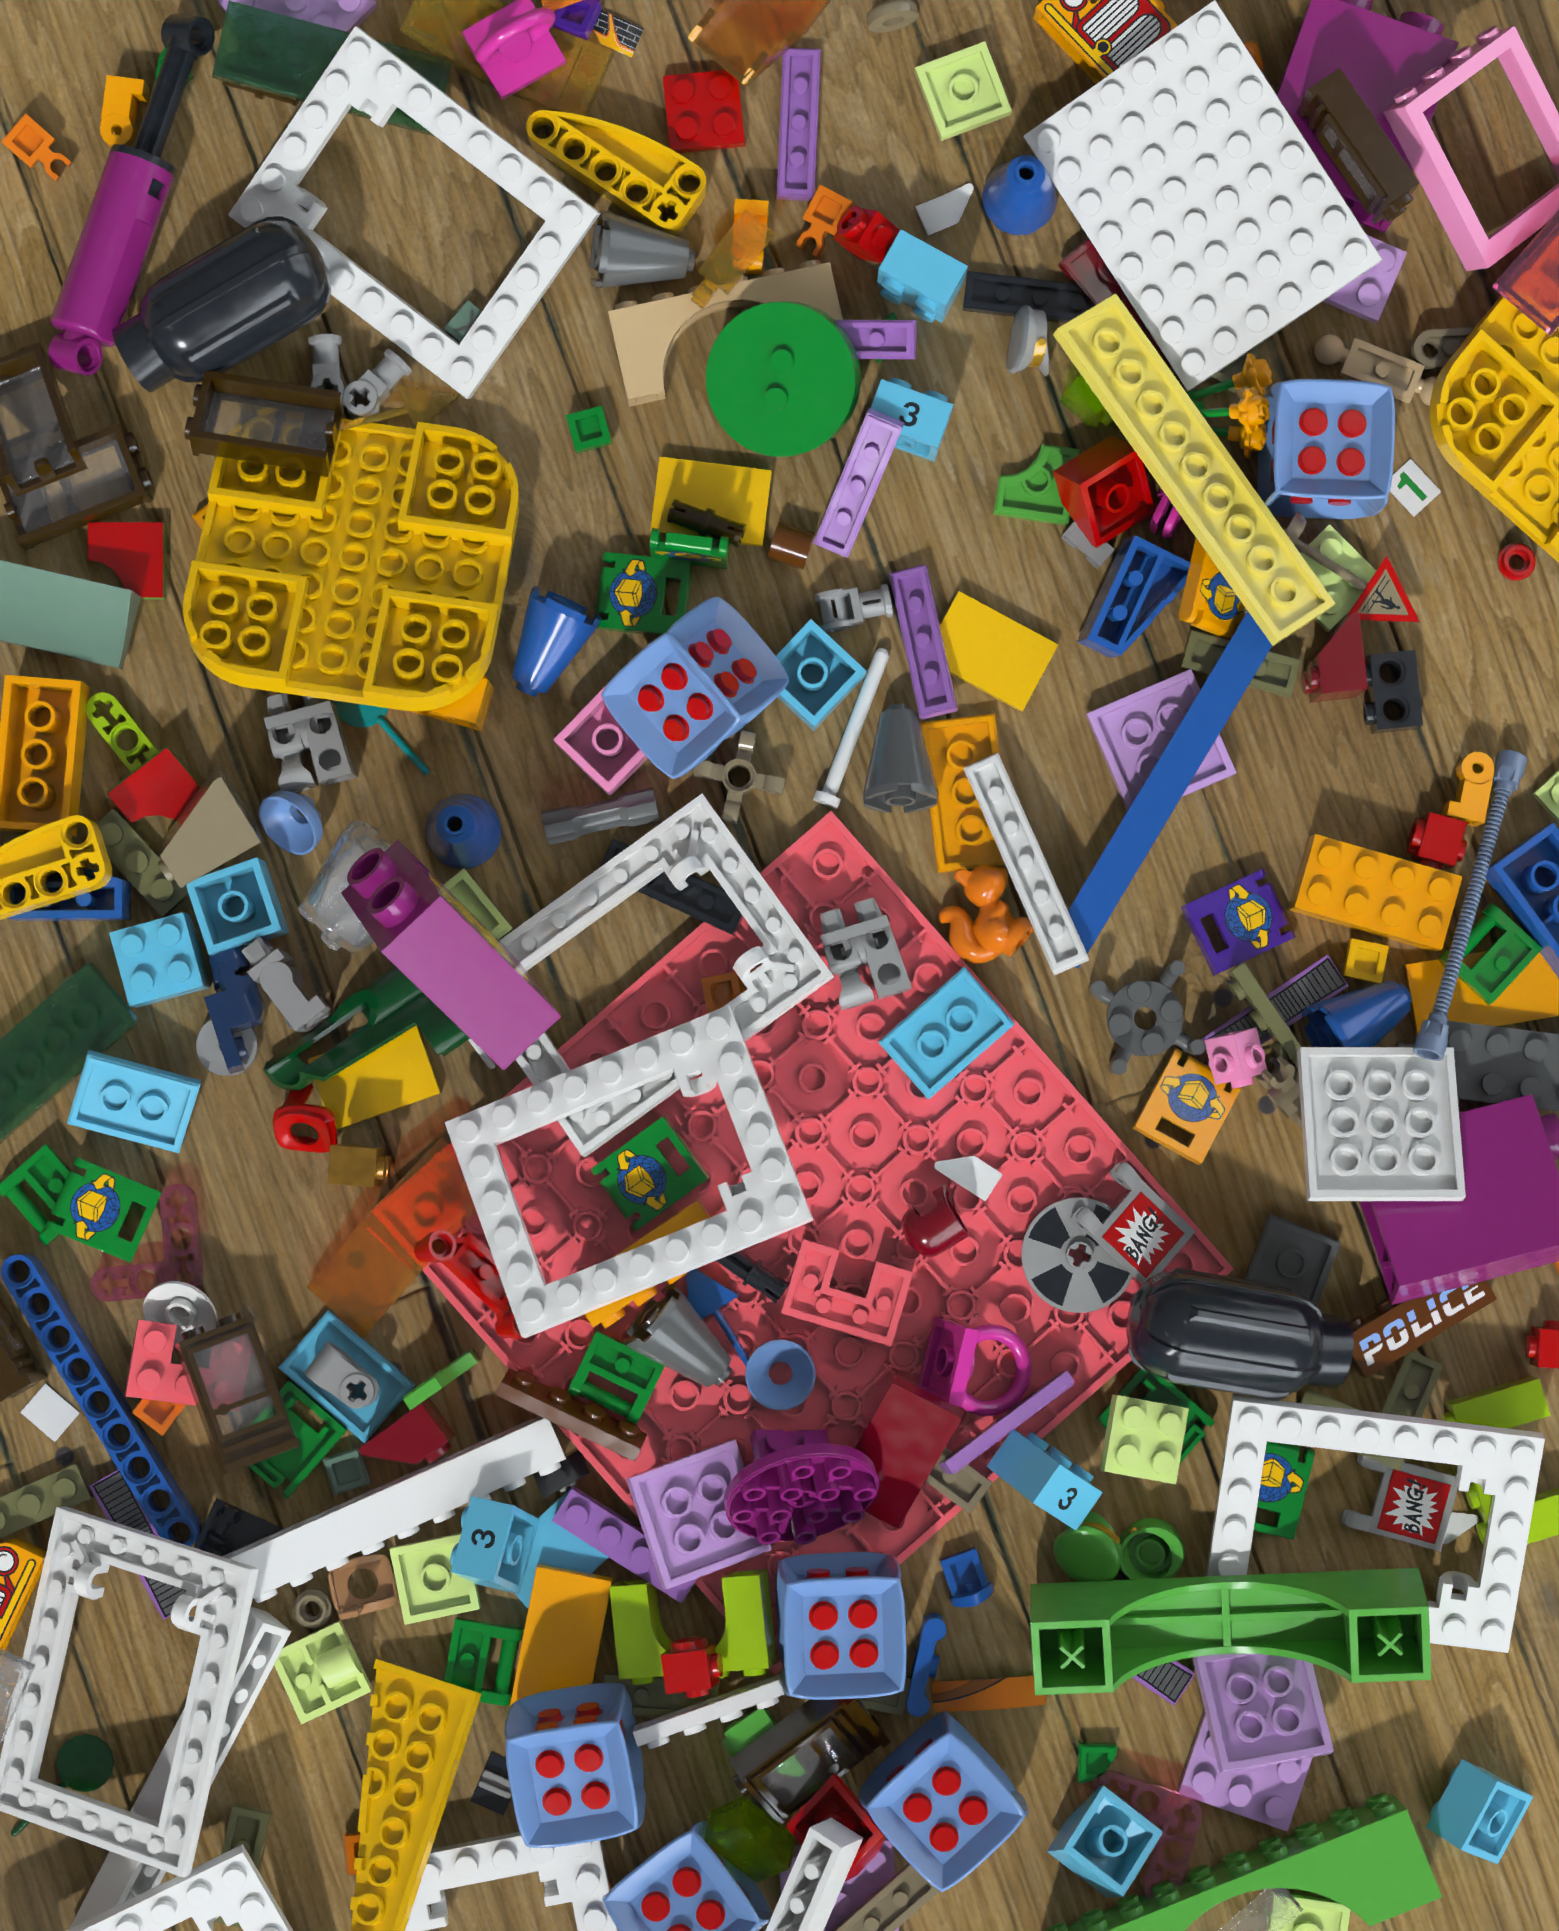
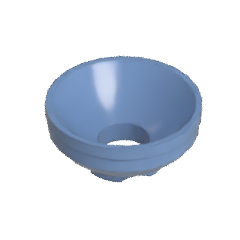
(287, 825)
(780, 1395)

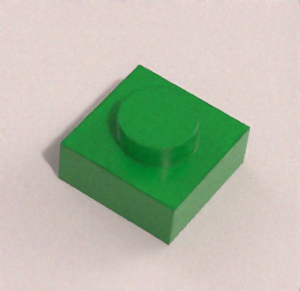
(588, 429)

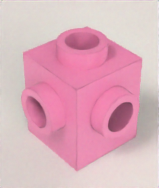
(1236, 1057)

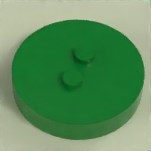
(783, 378)

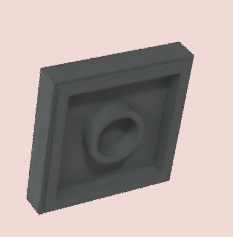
(1292, 1258)

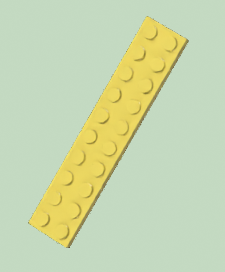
(1194, 469)

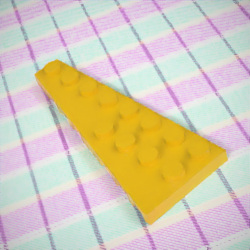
(410, 1769)

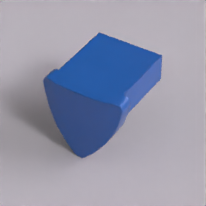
(966, 1578)

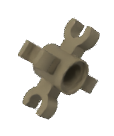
(757, 781)
(1283, 1088)

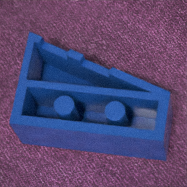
(1132, 595)
(106, 903)

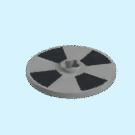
(1051, 1269)

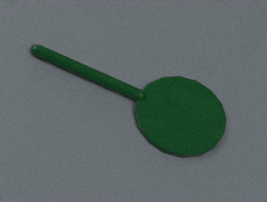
(82, 1765)

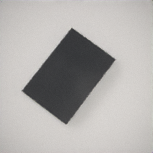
(571, 1470)
(493, 1786)

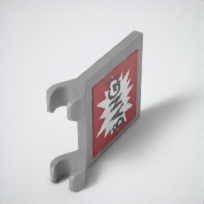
(1140, 1230)
(1407, 1505)

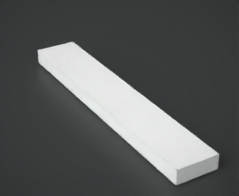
(1026, 864)

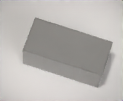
(1096, 556)

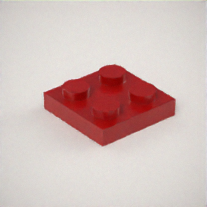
(703, 111)

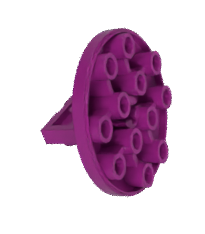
(799, 1487)

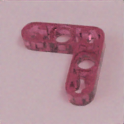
(166, 1269)
(1163, 1816)

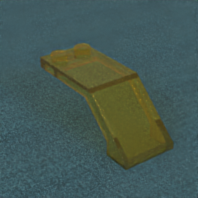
(567, 89)

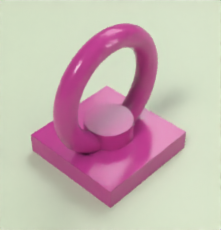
(515, 46)
(952, 1360)

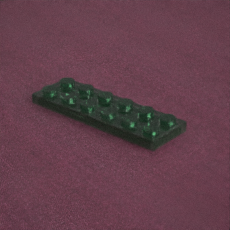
(292, 54)
(53, 1042)

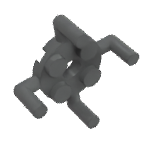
(1167, 1013)

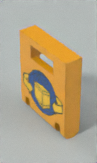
(1209, 598)
(1190, 1101)

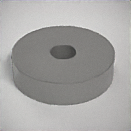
(211, 1054)

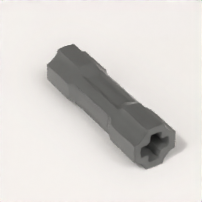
(628, 810)

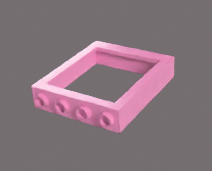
(1432, 166)

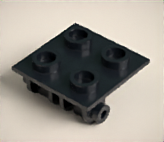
(231, 1529)

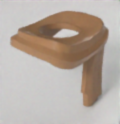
(352, 1606)

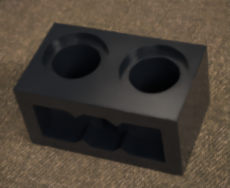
(1402, 692)

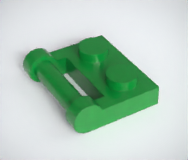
(1502, 960)
(46, 1175)
(621, 1366)
(470, 1654)

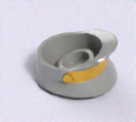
(1028, 341)

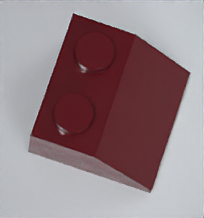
(1338, 666)
(413, 1437)

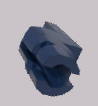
(235, 1006)

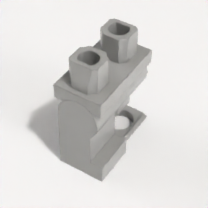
(304, 729)
(861, 944)
(285, 986)

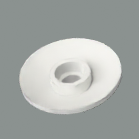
(167, 1302)

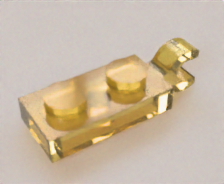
(732, 257)

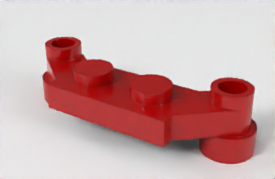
(475, 1268)

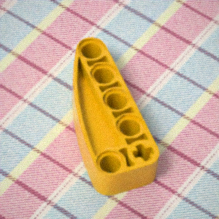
(633, 156)
(49, 850)

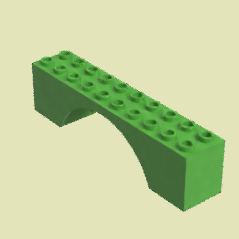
(1347, 1621)
(1356, 1858)

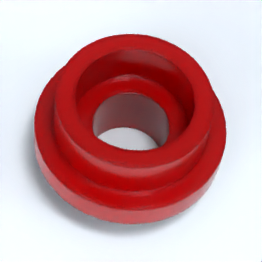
(1526, 556)

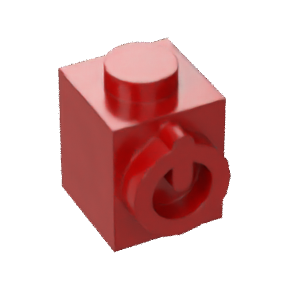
(866, 234)
(1437, 841)
(691, 1667)

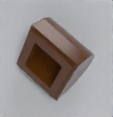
(790, 545)

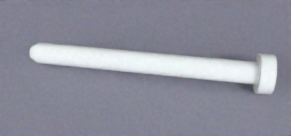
(828, 794)

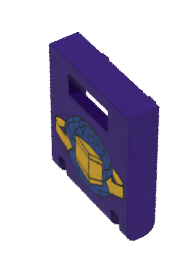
(1245, 917)

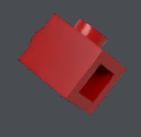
(1543, 1345)

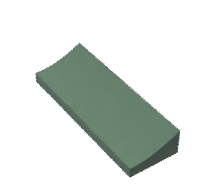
(66, 614)

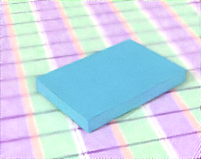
(946, 1033)
(133, 1101)
(391, 1380)
(559, 1549)

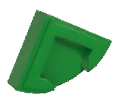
(1094, 1759)

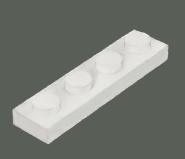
(693, 1718)

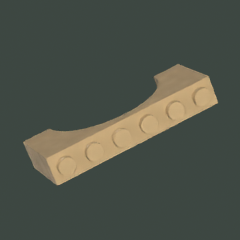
(650, 329)

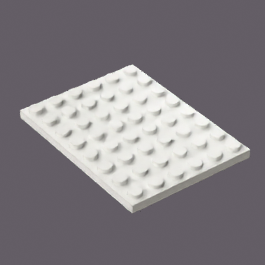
(1202, 196)

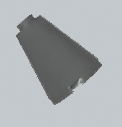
(636, 253)
(899, 764)
(679, 1339)

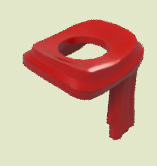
(297, 1111)

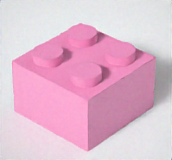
(600, 746)

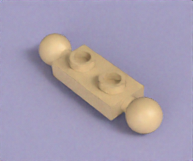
(1376, 365)

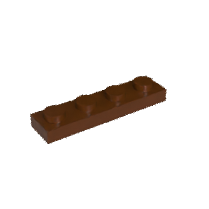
(583, 1419)

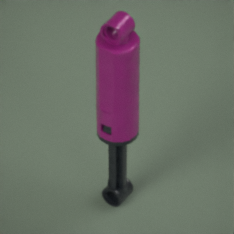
(124, 213)

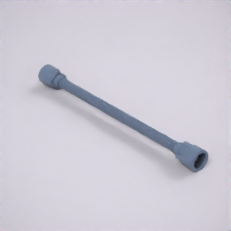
(1433, 1035)

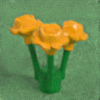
(1250, 410)

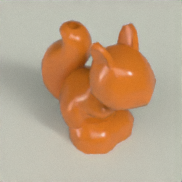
(995, 927)

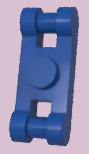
(924, 1663)

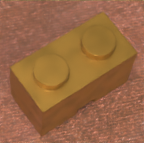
(358, 1165)

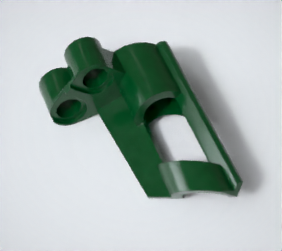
(391, 1007)

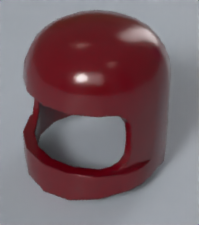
(936, 1230)

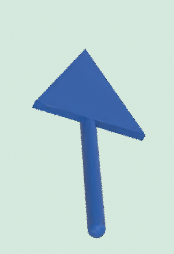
(706, 1298)

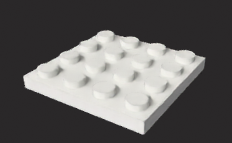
(1380, 1125)

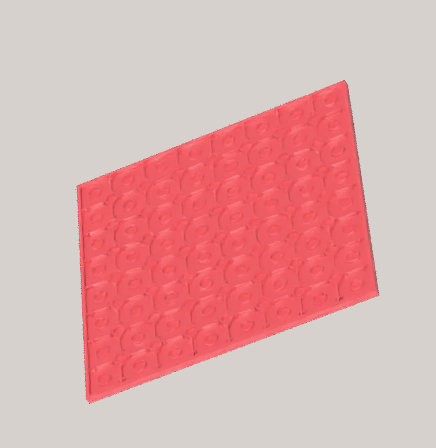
(863, 1158)

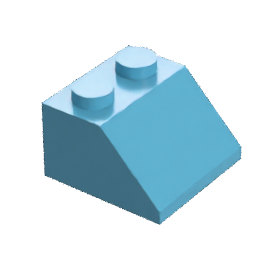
(1478, 1812)
(1105, 1843)

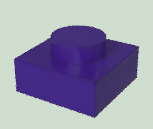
(578, 18)

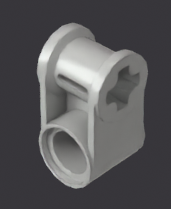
(337, 1373)

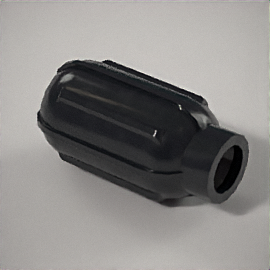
(226, 305)
(1235, 1335)

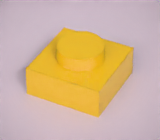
(1365, 961)

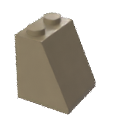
(208, 831)

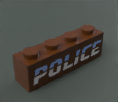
(1409, 1324)

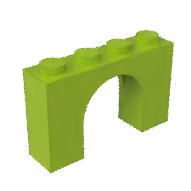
(1506, 1408)
(747, 1637)

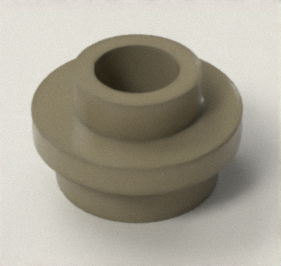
(304, 1617)

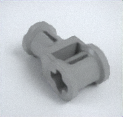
(326, 362)
(375, 385)
(852, 607)

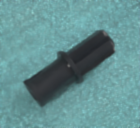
(755, 1275)

